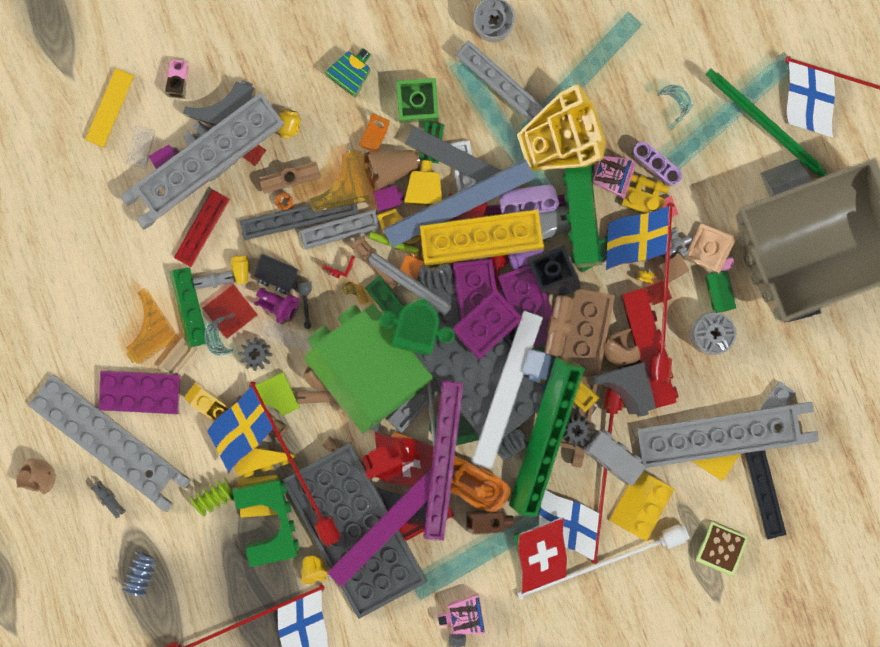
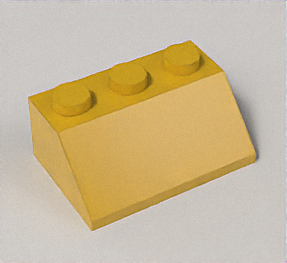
(642, 505)

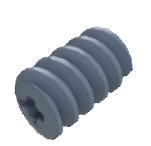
(140, 574)

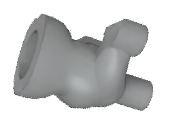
(678, 244)

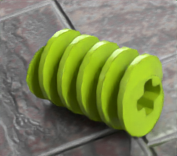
(213, 497)

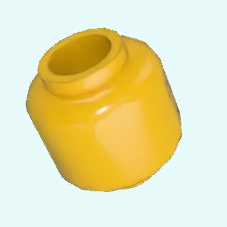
(292, 123)

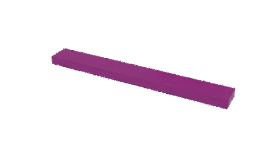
(443, 460)
(382, 531)

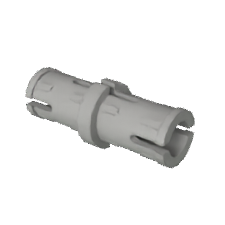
(213, 280)

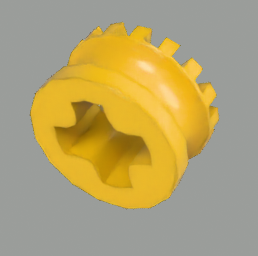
(645, 277)

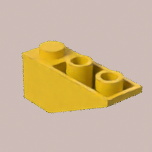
(205, 402)
(260, 459)

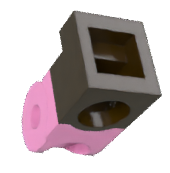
(177, 79)

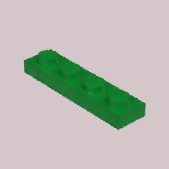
(188, 306)

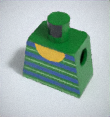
(350, 71)

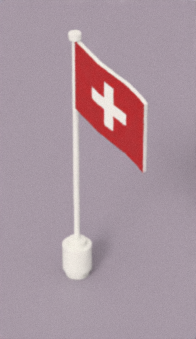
(421, 453)
(545, 556)

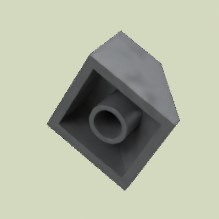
(785, 177)

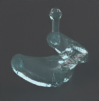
(681, 97)
(212, 337)

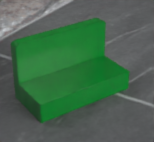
(720, 292)

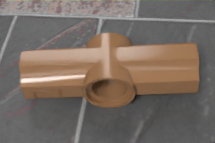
(277, 180)
(559, 326)

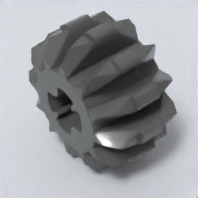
(435, 275)
(251, 348)
(582, 425)
(512, 444)

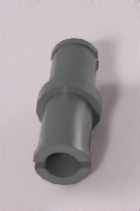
(108, 499)

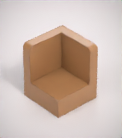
(677, 268)

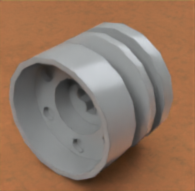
(496, 9)
(704, 341)

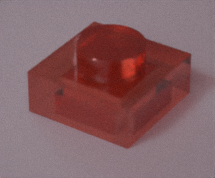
(657, 292)

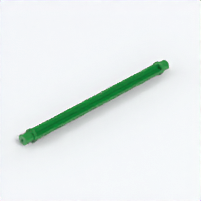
(764, 121)

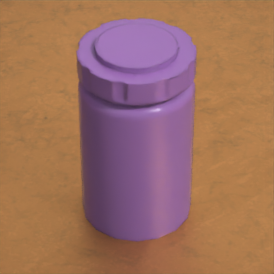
(520, 259)

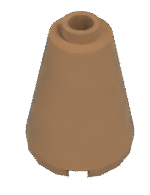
(389, 166)

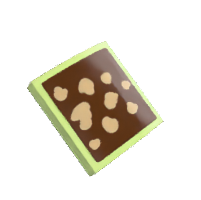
(721, 549)

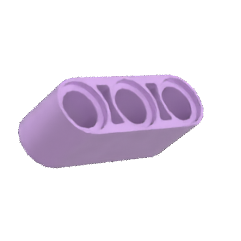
(646, 162)
(526, 199)

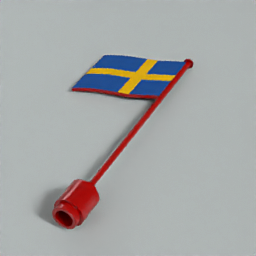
(638, 240)
(242, 430)

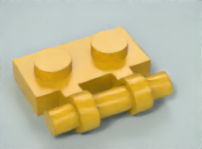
(643, 201)

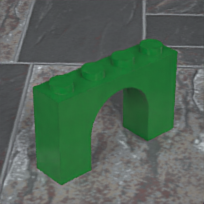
(269, 494)

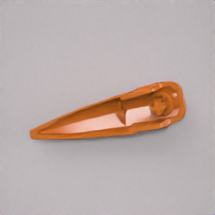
(476, 484)

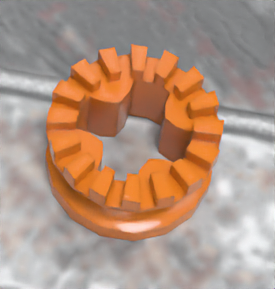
(286, 195)

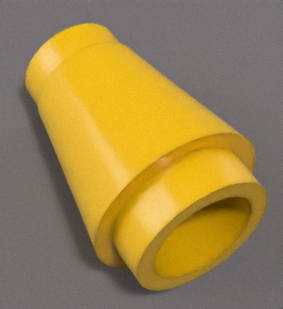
(240, 268)

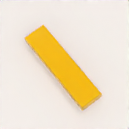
(110, 107)

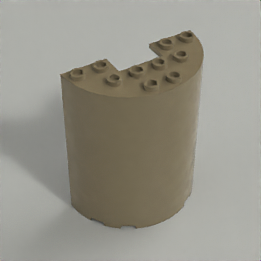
(815, 241)

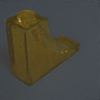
(349, 187)
(154, 334)

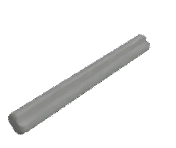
(410, 283)

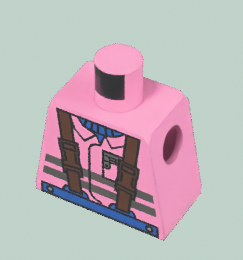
(613, 174)
(464, 616)

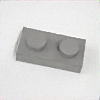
(780, 396)

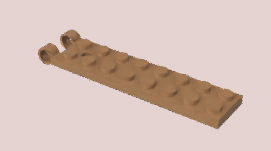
(586, 347)

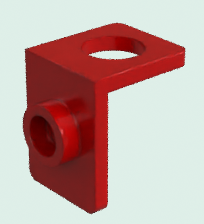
(335, 273)

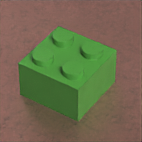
(417, 100)

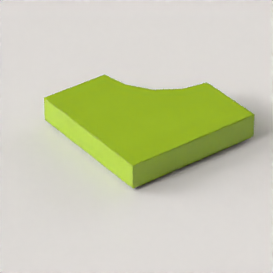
(278, 394)

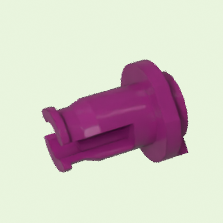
(281, 307)

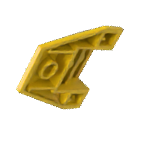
(564, 133)

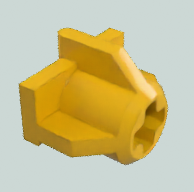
(313, 570)

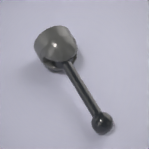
(305, 289)

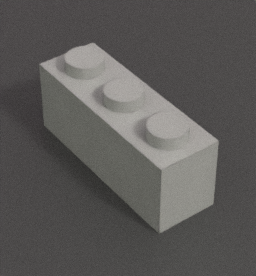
(614, 457)

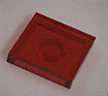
(231, 302)

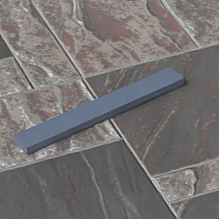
(460, 202)

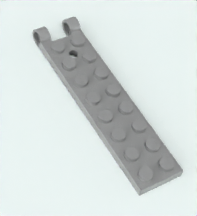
(204, 159)
(724, 435)
(106, 440)

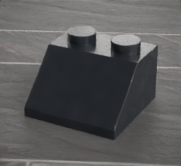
(554, 272)
(276, 273)

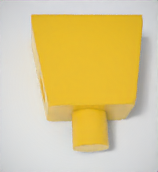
(424, 186)

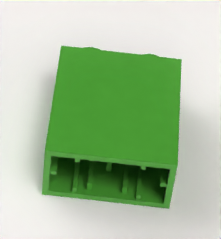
(363, 368)

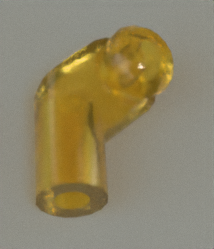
(355, 289)

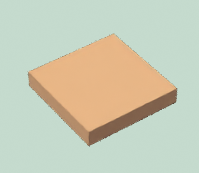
(710, 248)

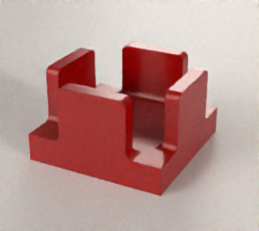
(386, 460)

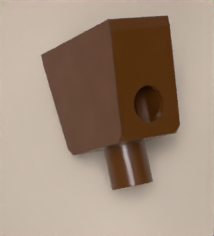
(480, 522)

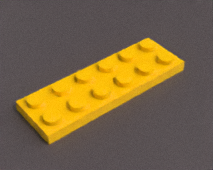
(481, 237)

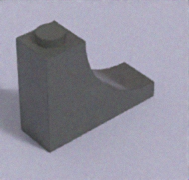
(214, 114)
(631, 385)

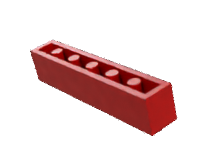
(647, 338)

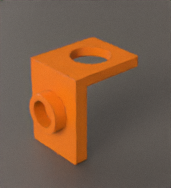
(374, 134)

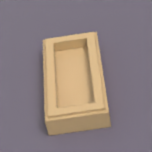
(177, 357)

